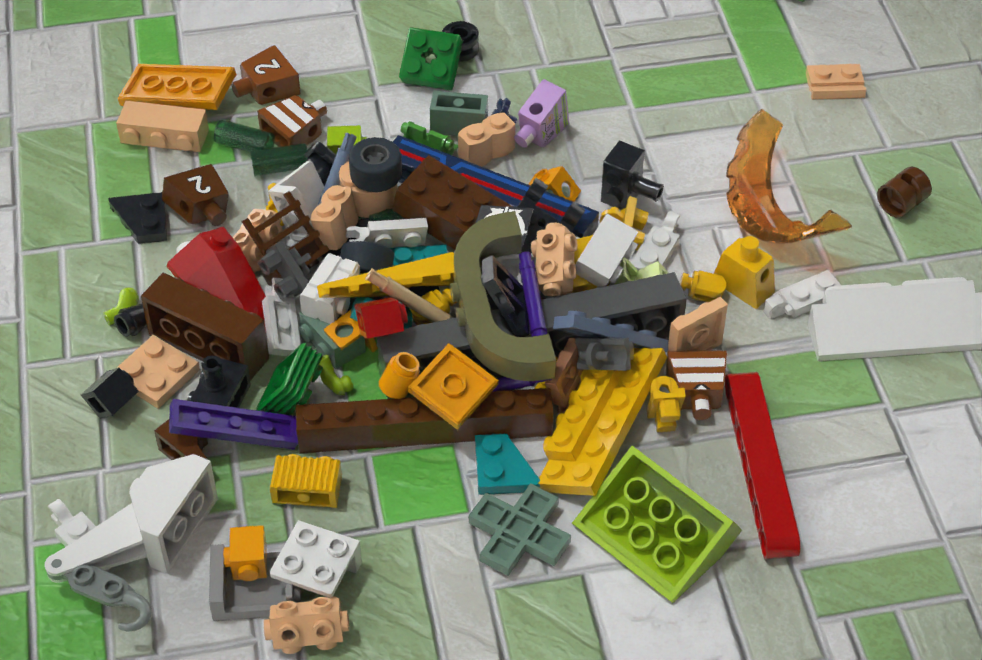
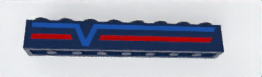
(497, 184)

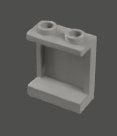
(245, 599)

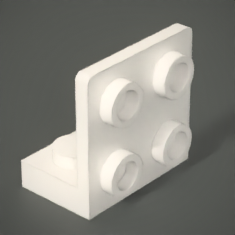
(304, 186)
(316, 559)

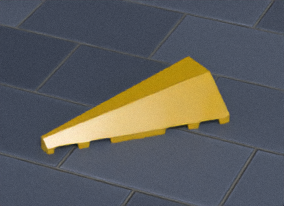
(424, 272)

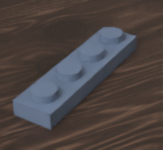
(579, 325)

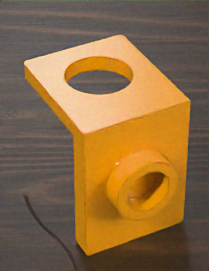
(554, 179)
(343, 342)

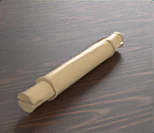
(407, 297)

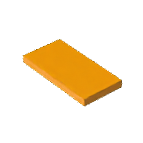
(178, 85)

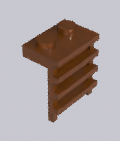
(309, 244)

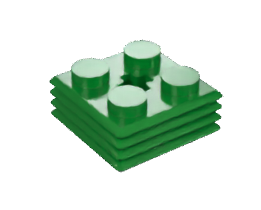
(442, 70)
(291, 381)

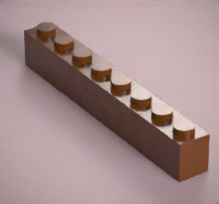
(412, 423)

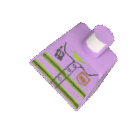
(543, 115)

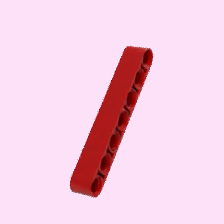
(762, 466)

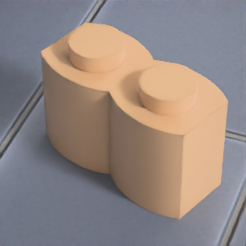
(487, 140)
(335, 216)

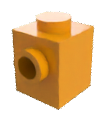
(247, 553)

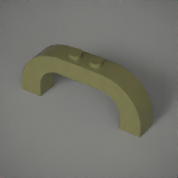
(502, 353)

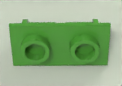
(431, 139)

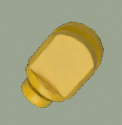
(703, 285)
(439, 300)

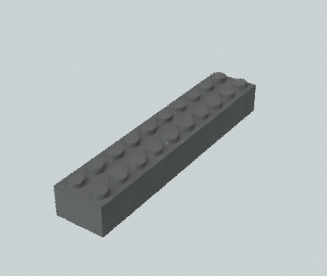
(642, 303)

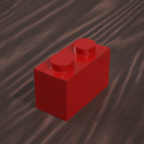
(380, 317)

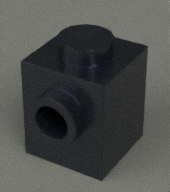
(110, 392)

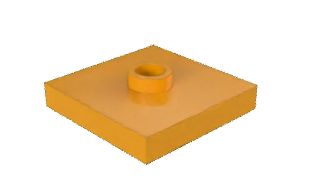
(453, 386)

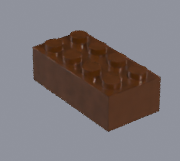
(444, 199)
(204, 324)

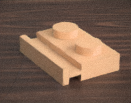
(835, 81)

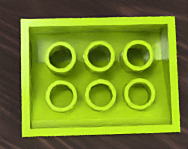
(656, 525)

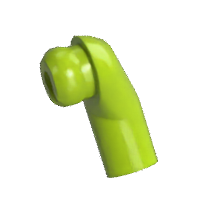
(127, 298)
(331, 380)

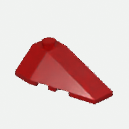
(219, 266)

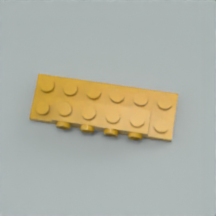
(597, 424)

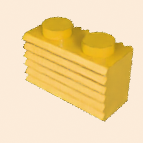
(306, 481)

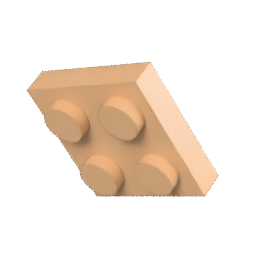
(700, 328)
(159, 370)

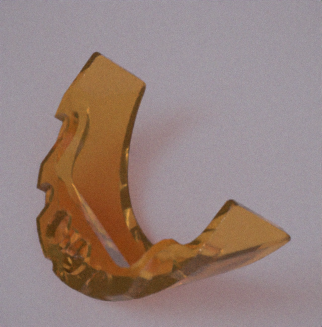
(751, 191)

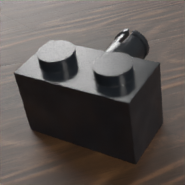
(624, 177)
(221, 383)

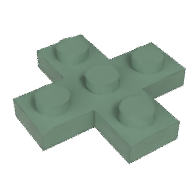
(519, 529)

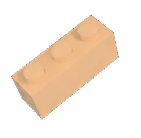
(162, 126)

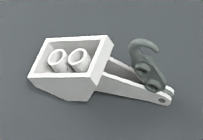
(158, 524)

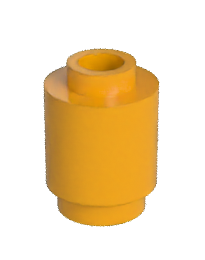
(399, 375)

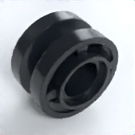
(469, 36)

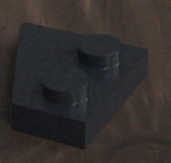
(142, 216)
(506, 294)

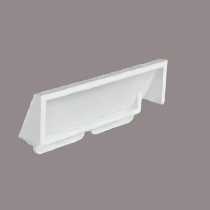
(897, 319)

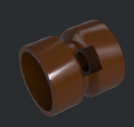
(904, 192)

